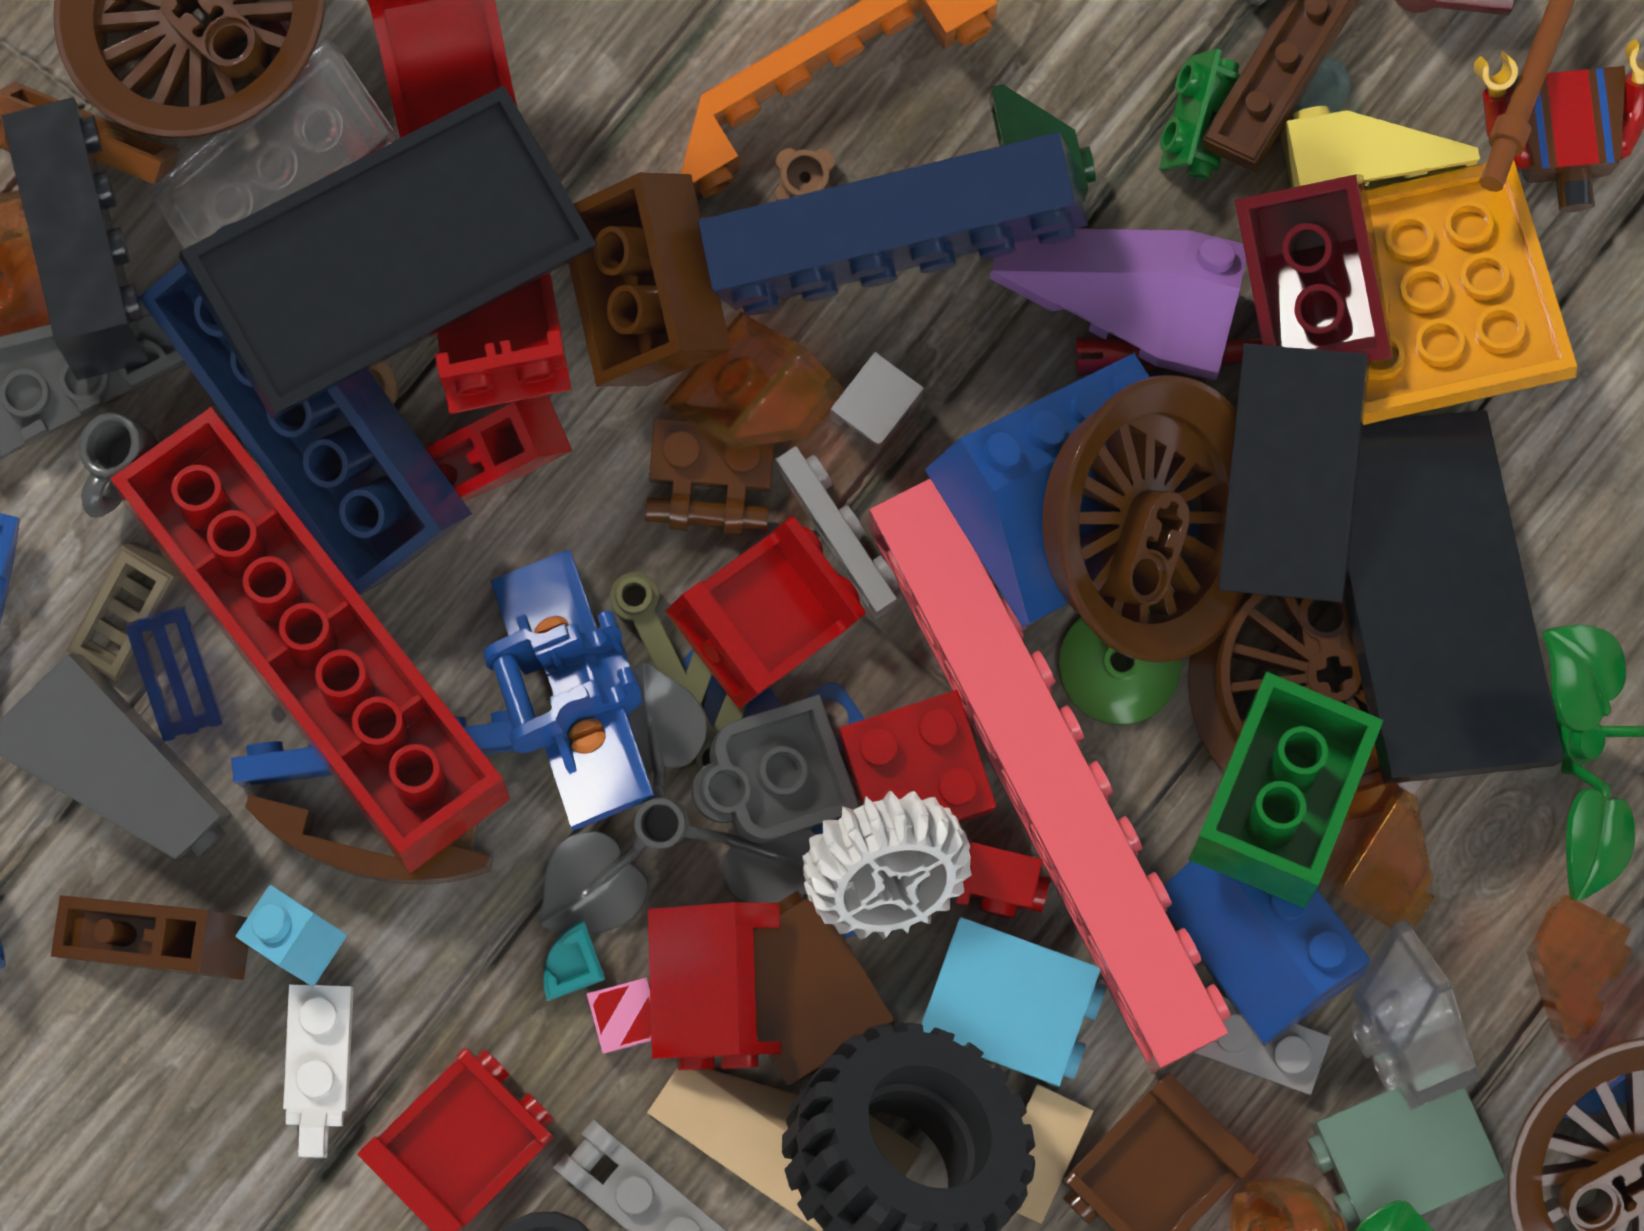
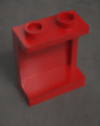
(766, 611)
(707, 983)
(459, 1142)

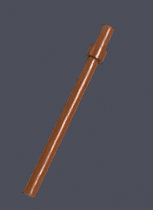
(1512, 128)

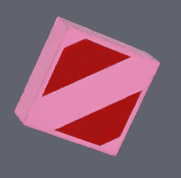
(622, 1015)

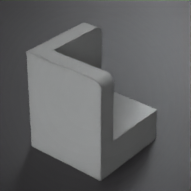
(877, 400)

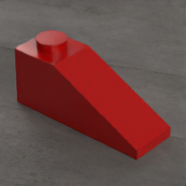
(501, 447)

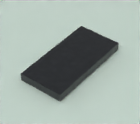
(1294, 472)

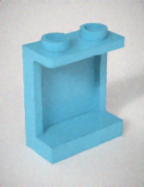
(1014, 1001)

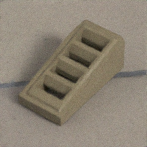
(120, 577)

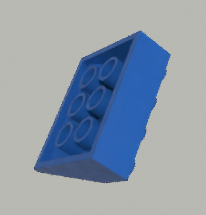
(999, 483)

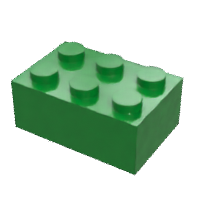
(1286, 790)

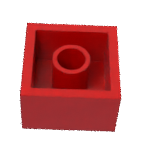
(922, 751)

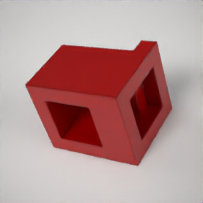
(1004, 882)

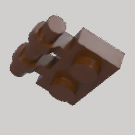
(692, 457)

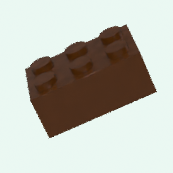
(646, 282)

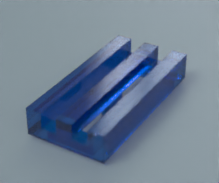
(190, 722)

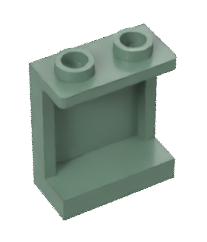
(1396, 1153)

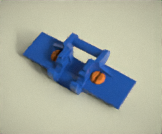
(591, 682)

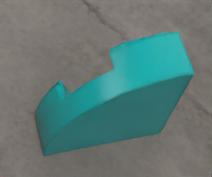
(571, 962)

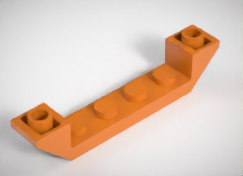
(789, 69)

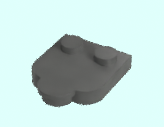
(775, 773)

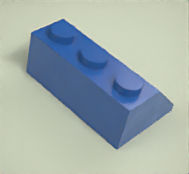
(1263, 950)

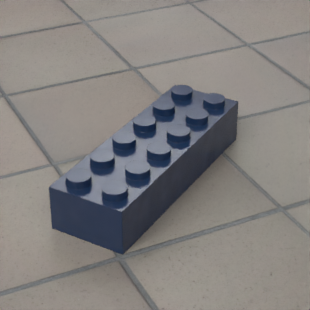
(894, 224)
(336, 459)

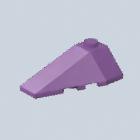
(1149, 287)

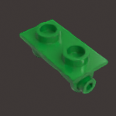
(1202, 89)

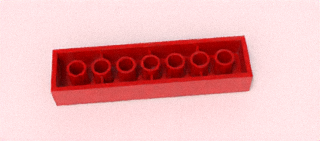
(311, 640)

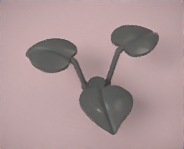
(596, 881)

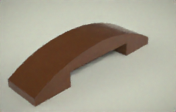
(295, 827)

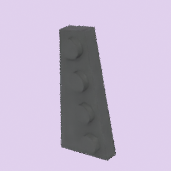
(43, 393)

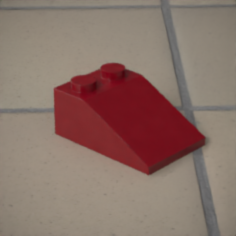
(1316, 267)

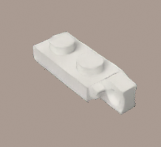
(317, 1063)

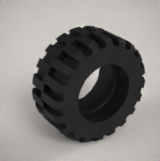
(942, 1092)

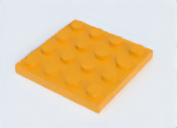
(1461, 295)

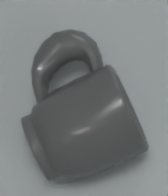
(106, 448)

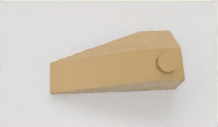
(744, 1127)

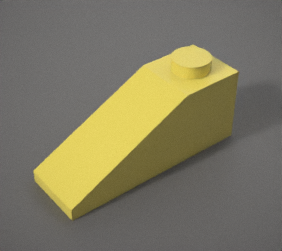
(1347, 143)

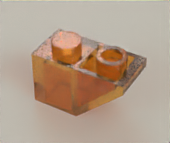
(1571, 962)

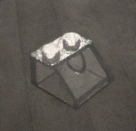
(1412, 1022)

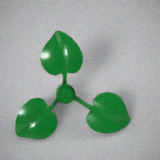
(1585, 676)

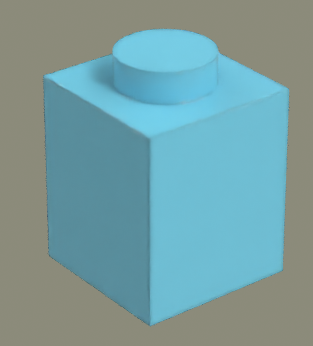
(291, 935)

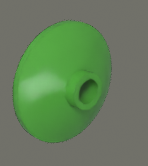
(1110, 694)

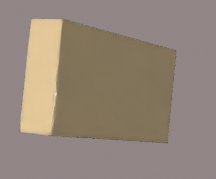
(1057, 1132)

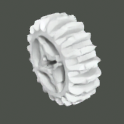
(886, 865)

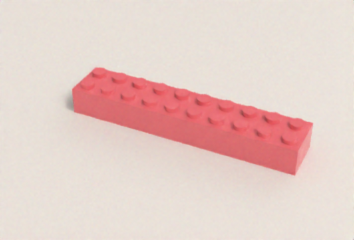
(1048, 780)

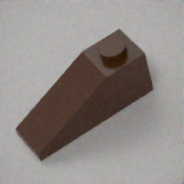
(150, 937)

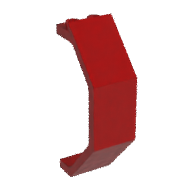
(434, 63)

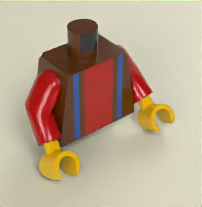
(1577, 126)

